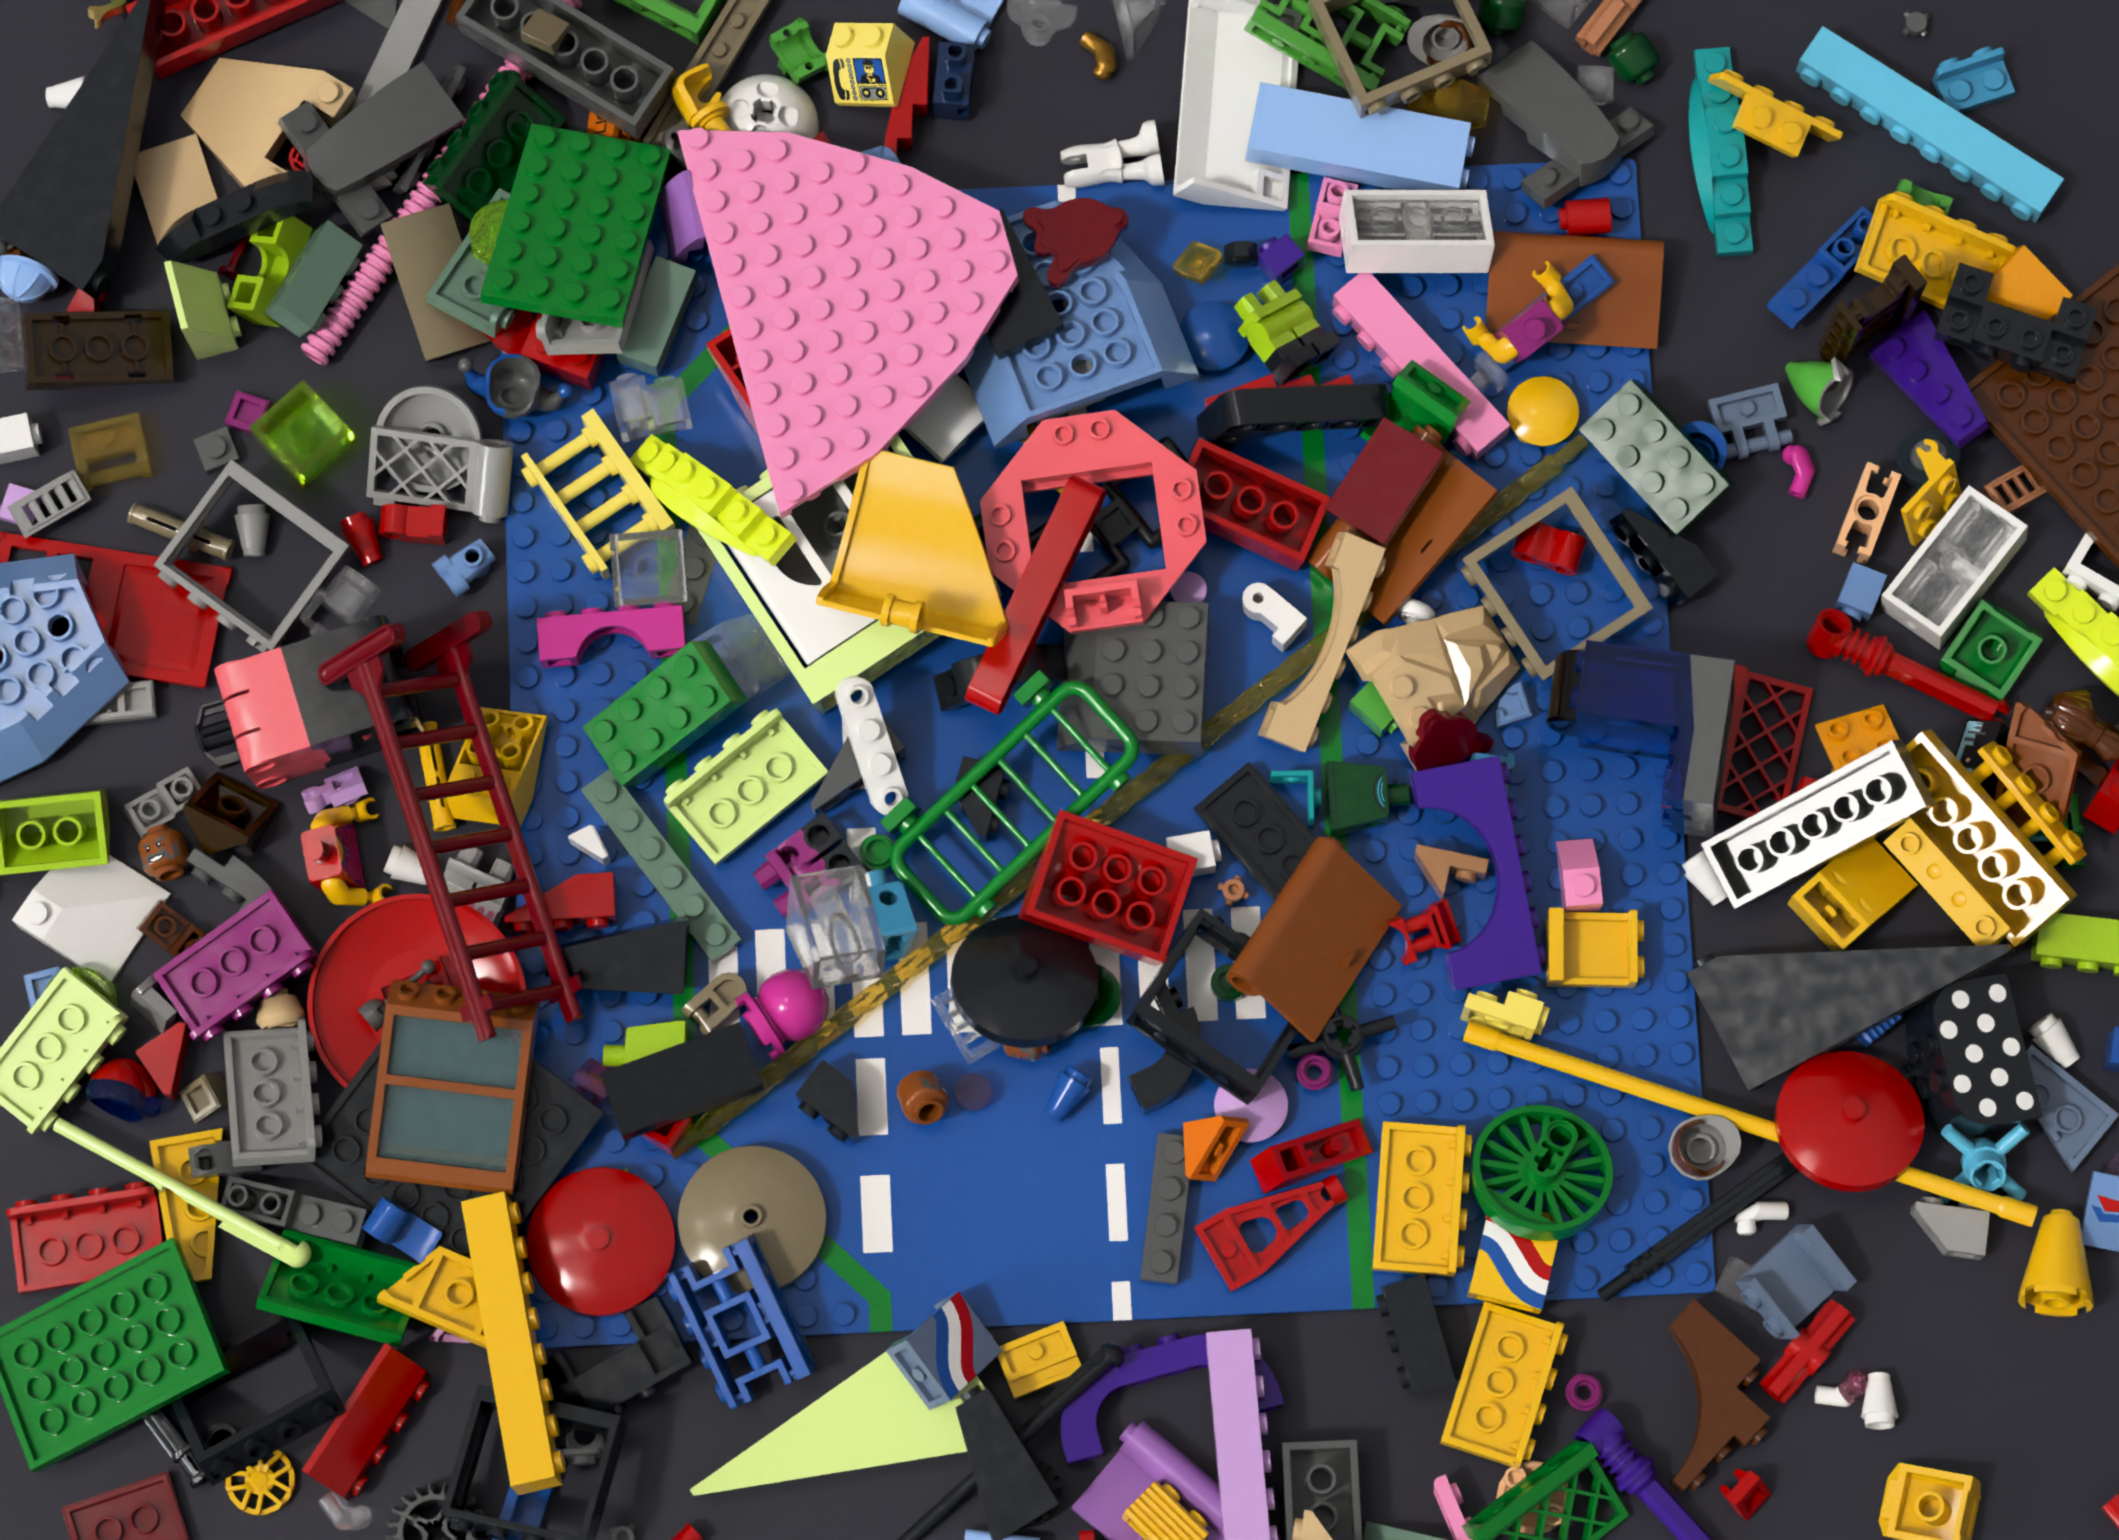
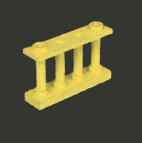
(612, 463)

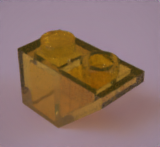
(1458, 101)

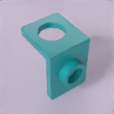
(1301, 776)

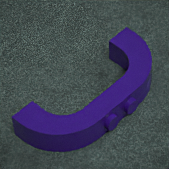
(1140, 1366)

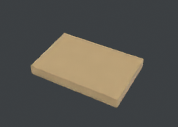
(173, 181)

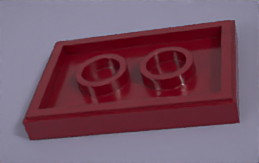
(1385, 482)
(131, 1512)

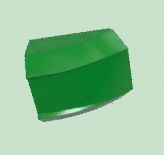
(1991, 650)

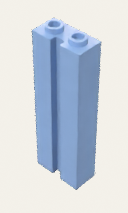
(1330, 140)

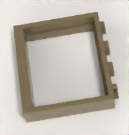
(1411, 86)
(1495, 605)

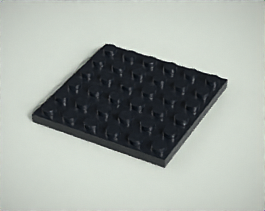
(553, 1132)

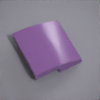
(681, 217)

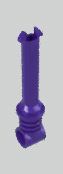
(1637, 1474)

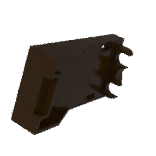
(96, 349)

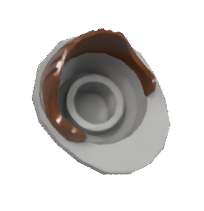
(1438, 38)
(1704, 1146)

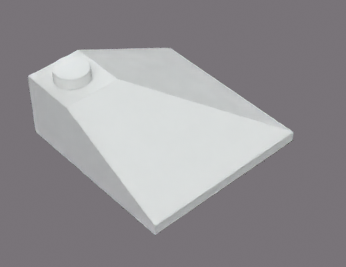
(91, 913)

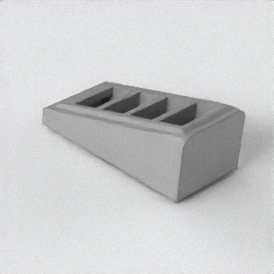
(74, 485)

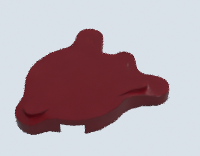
(1075, 234)
(1446, 740)

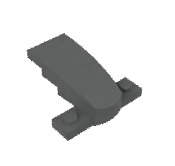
(1560, 123)
(371, 142)

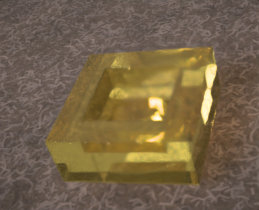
(1198, 262)

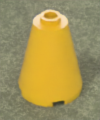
(2057, 1269)

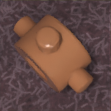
(1233, 890)

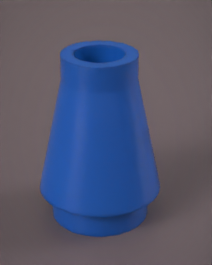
(1067, 1092)

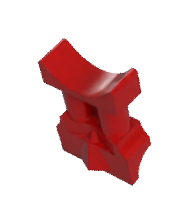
(1440, 926)

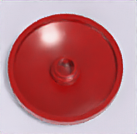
(1849, 1121)
(601, 1242)

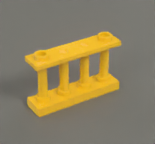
(1946, 884)

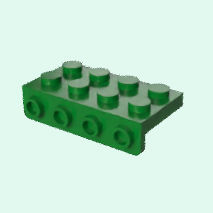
(337, 1289)

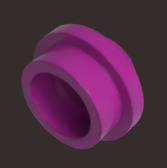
(1318, 1061)
(1592, 1384)

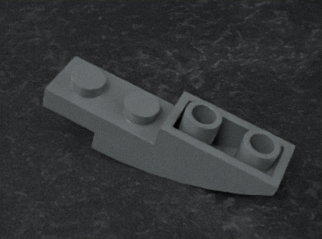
(236, 877)
(295, 1211)

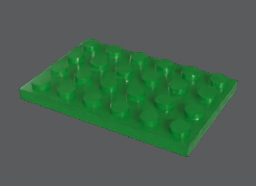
(576, 225)
(107, 1355)

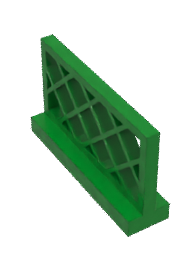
(1537, 1490)

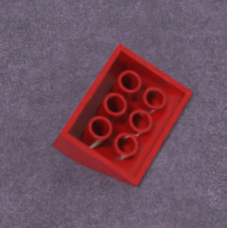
(1108, 888)

